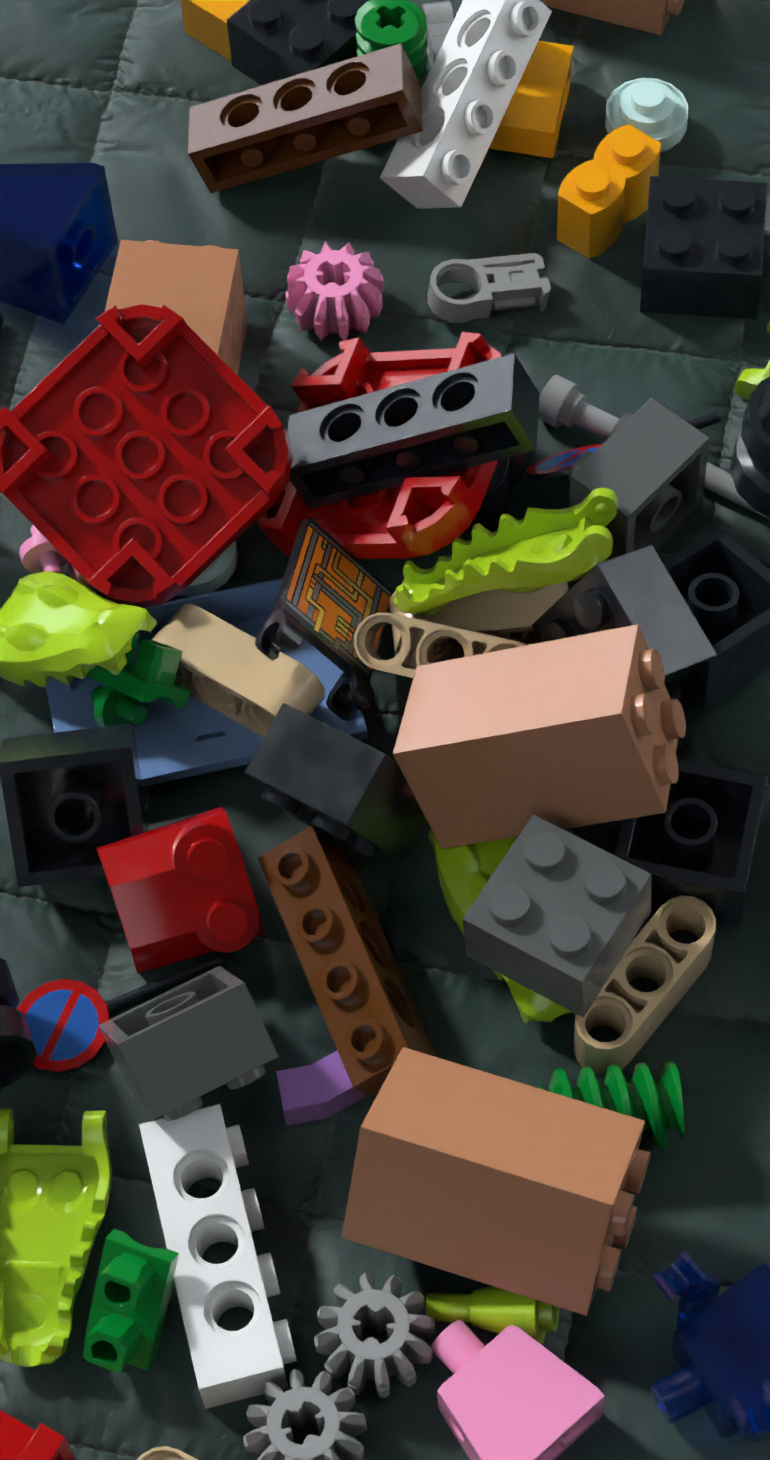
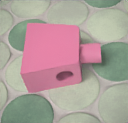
(512, 1396)

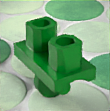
(149, 678)
(129, 1303)

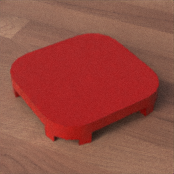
(142, 456)
(401, 519)

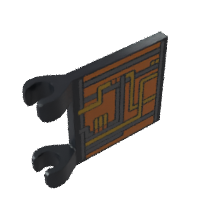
(324, 601)

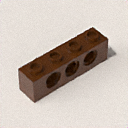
(305, 118)
(344, 956)

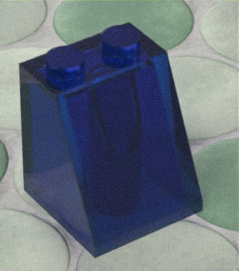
(53, 234)

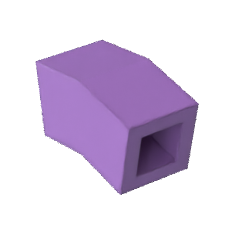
(316, 1090)

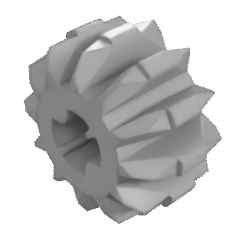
(369, 1358)
(293, 1411)

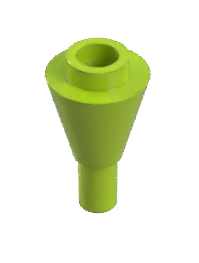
(494, 1311)

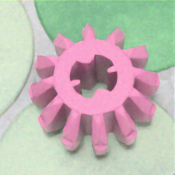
(334, 291)

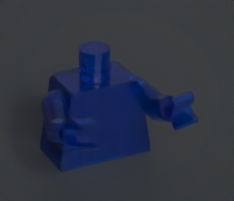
(720, 1350)

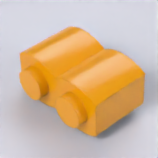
(538, 103)
(607, 191)

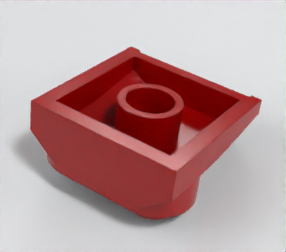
(182, 891)

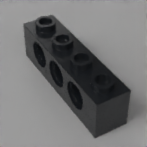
(414, 431)

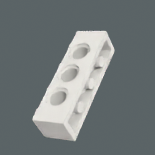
(465, 100)
(225, 1362)

